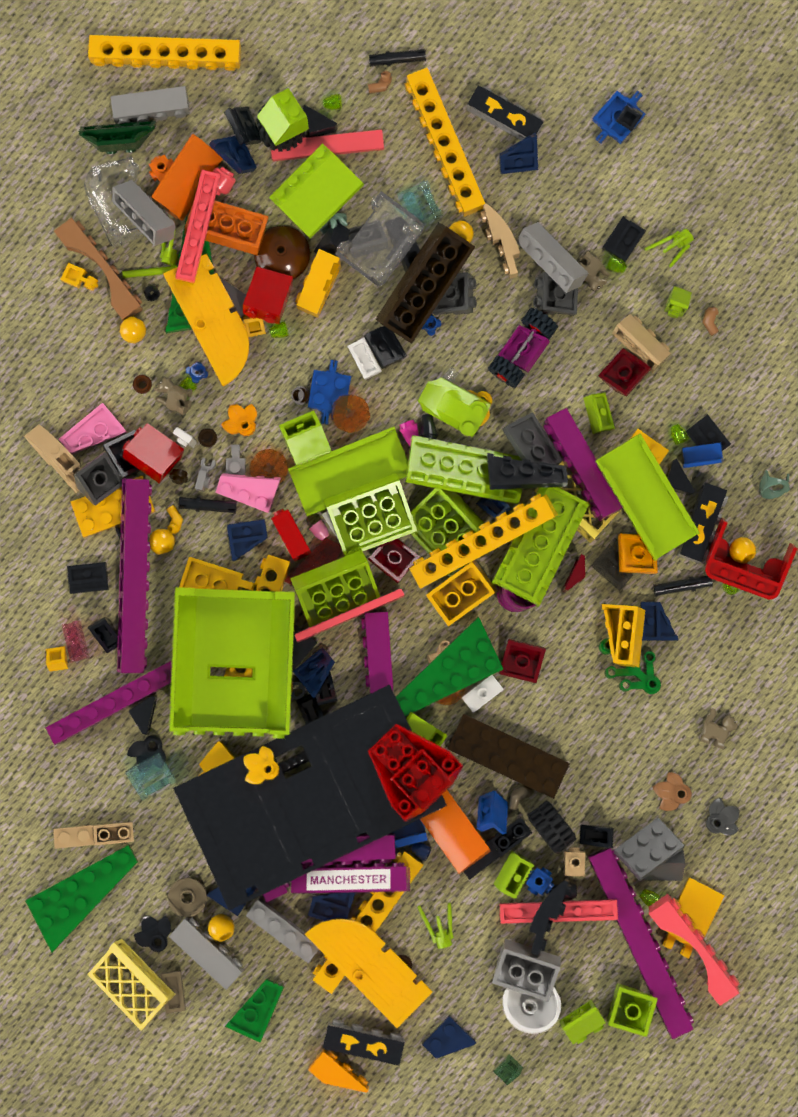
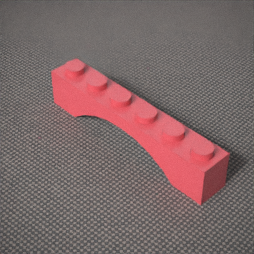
(669, 917)

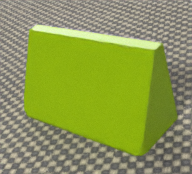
(599, 413)

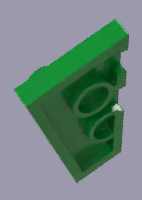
(257, 1011)

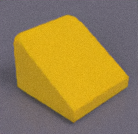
(254, 326)
(56, 659)

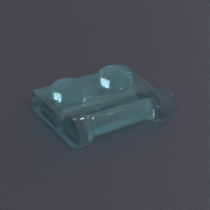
(410, 201)
(147, 771)

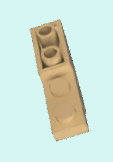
(500, 233)
(54, 454)
(93, 835)

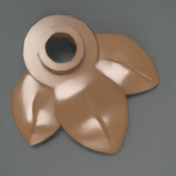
(669, 792)

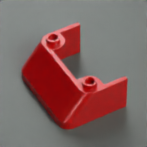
(760, 582)

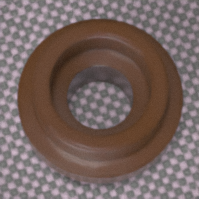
(140, 378)

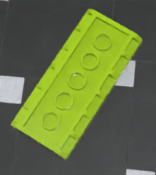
(348, 469)
(455, 469)
(647, 496)
(538, 553)

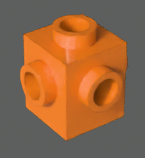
(159, 167)

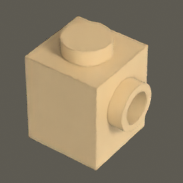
(574, 862)

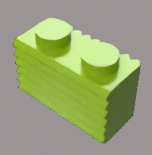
(513, 874)

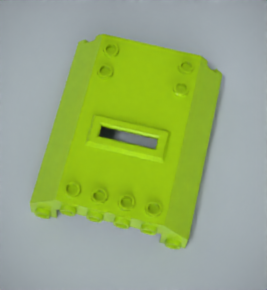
(232, 632)

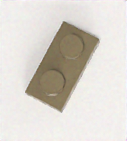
(175, 983)

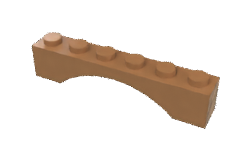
(75, 240)

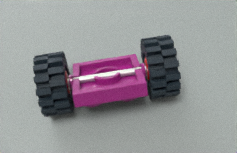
(523, 347)

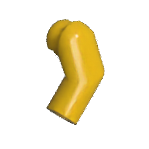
(176, 520)

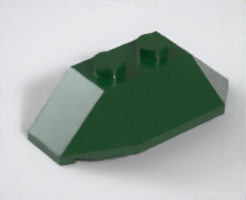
(118, 137)

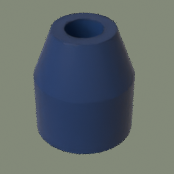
(421, 851)

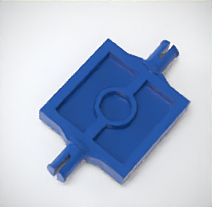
(609, 113)
(326, 389)

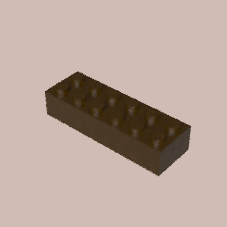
(425, 282)
(508, 756)

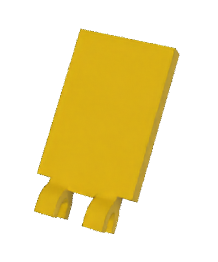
(205, 575)
(701, 906)

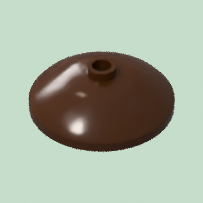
(292, 260)

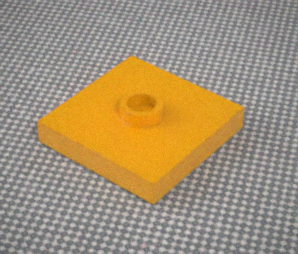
(634, 555)

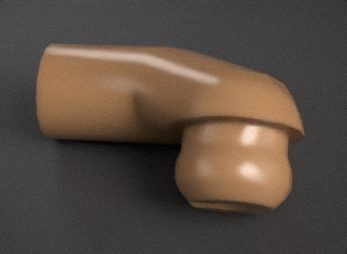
(382, 84)
(709, 318)

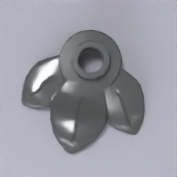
(725, 816)

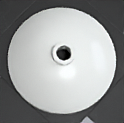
(540, 1019)

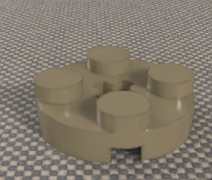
(187, 908)

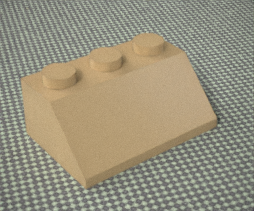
(641, 342)

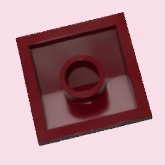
(624, 372)
(394, 559)
(576, 574)
(522, 660)

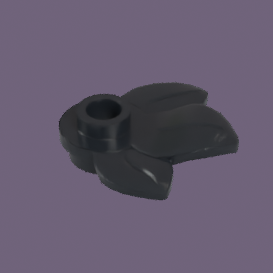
(142, 750)
(152, 930)

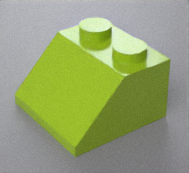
(283, 117)
(631, 1010)
(582, 1022)

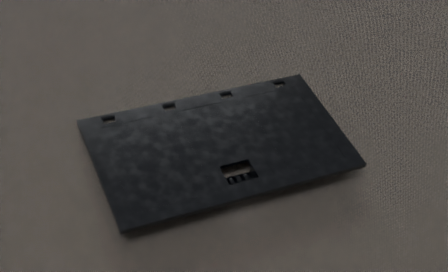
(272, 827)

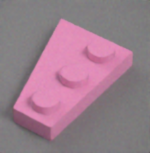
(92, 430)
(252, 491)

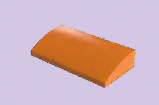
(181, 181)
(235, 227)
(455, 835)

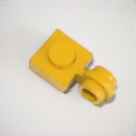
(75, 276)

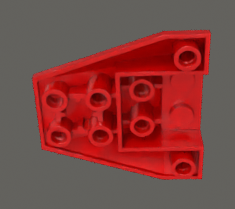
(412, 770)

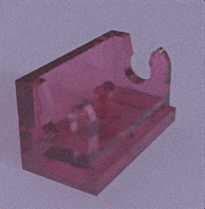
(75, 641)

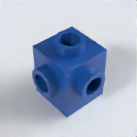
(546, 877)

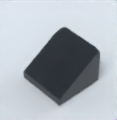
(629, 116)

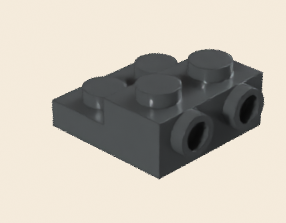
(459, 296)
(552, 298)

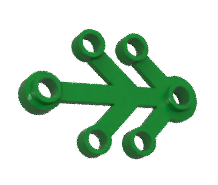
(634, 671)

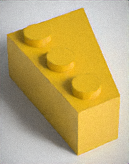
(318, 283)
(625, 633)

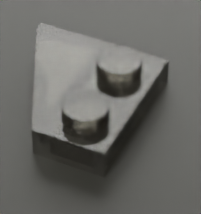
(608, 566)

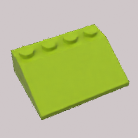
(316, 191)
(370, 515)
(443, 518)
(335, 588)

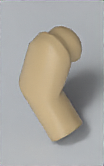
(441, 647)

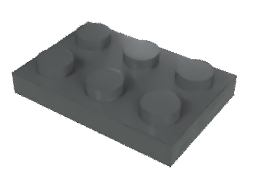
(531, 440)
(649, 849)

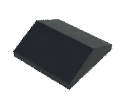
(115, 453)

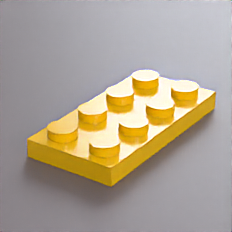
(103, 516)

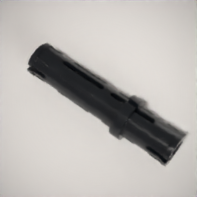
(397, 57)
(207, 505)
(659, 589)

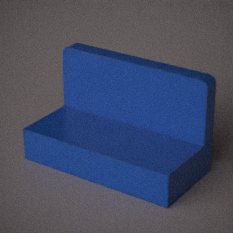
(702, 455)
(492, 812)
(410, 834)

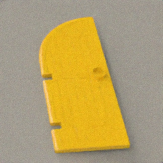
(208, 314)
(376, 974)

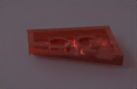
(323, 554)

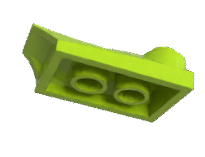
(454, 405)

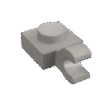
(235, 464)
(203, 480)

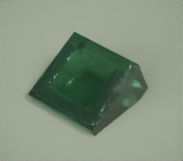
(508, 1070)

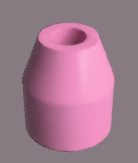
(319, 530)

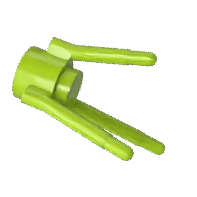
(682, 239)
(168, 255)
(442, 937)

